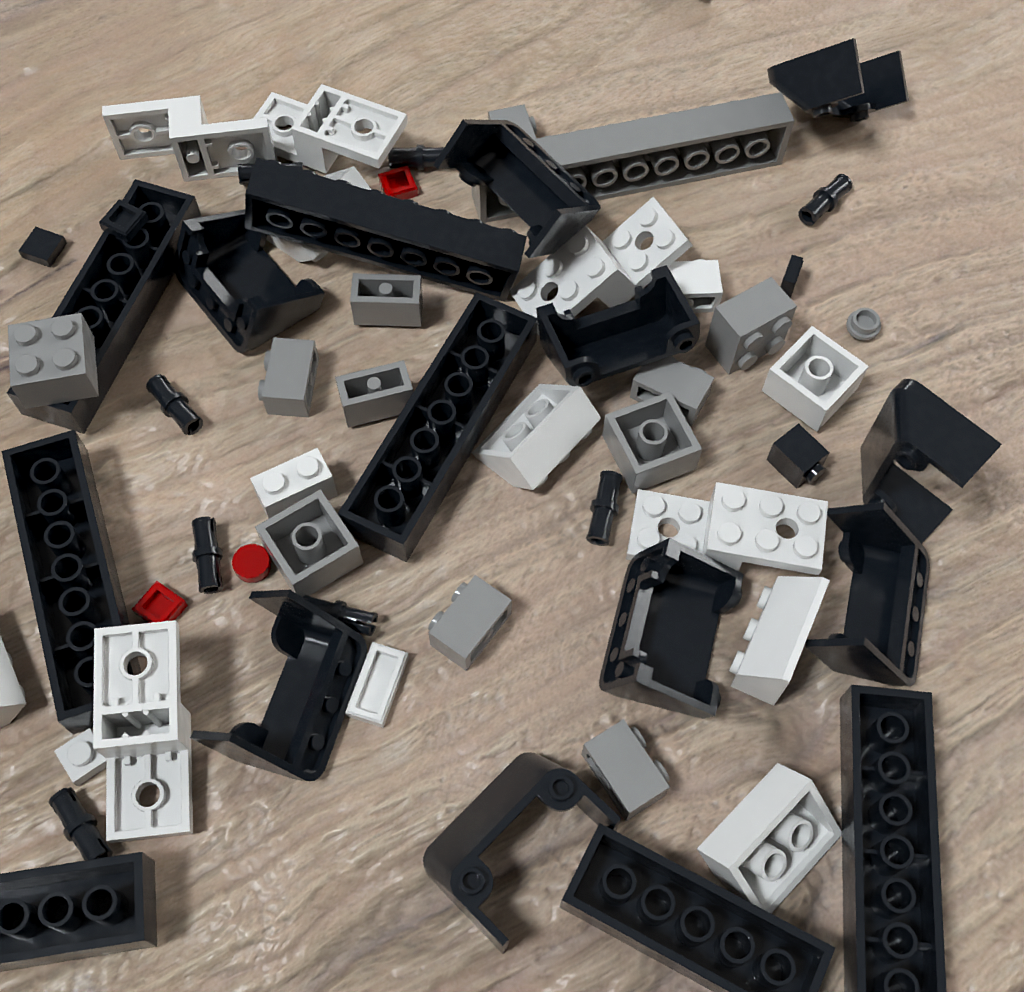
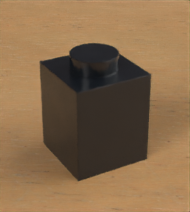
(798, 456)

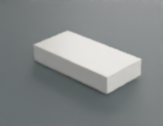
(377, 684)

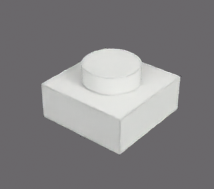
(80, 758)

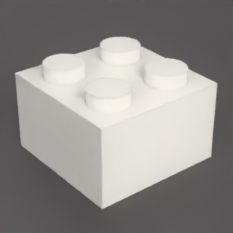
(814, 378)

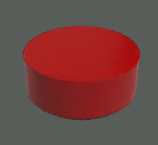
(251, 563)

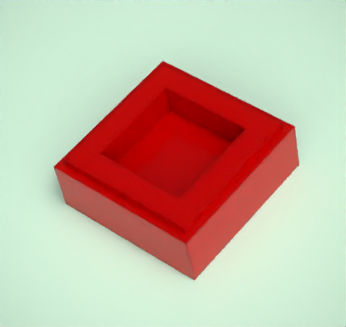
(398, 183)
(159, 604)

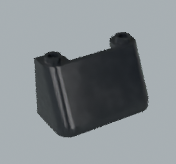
(239, 282)
(621, 336)
(668, 629)

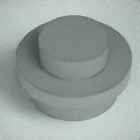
(863, 324)

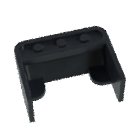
(838, 84)
(523, 177)
(916, 432)
(884, 598)
(309, 695)
(454, 855)

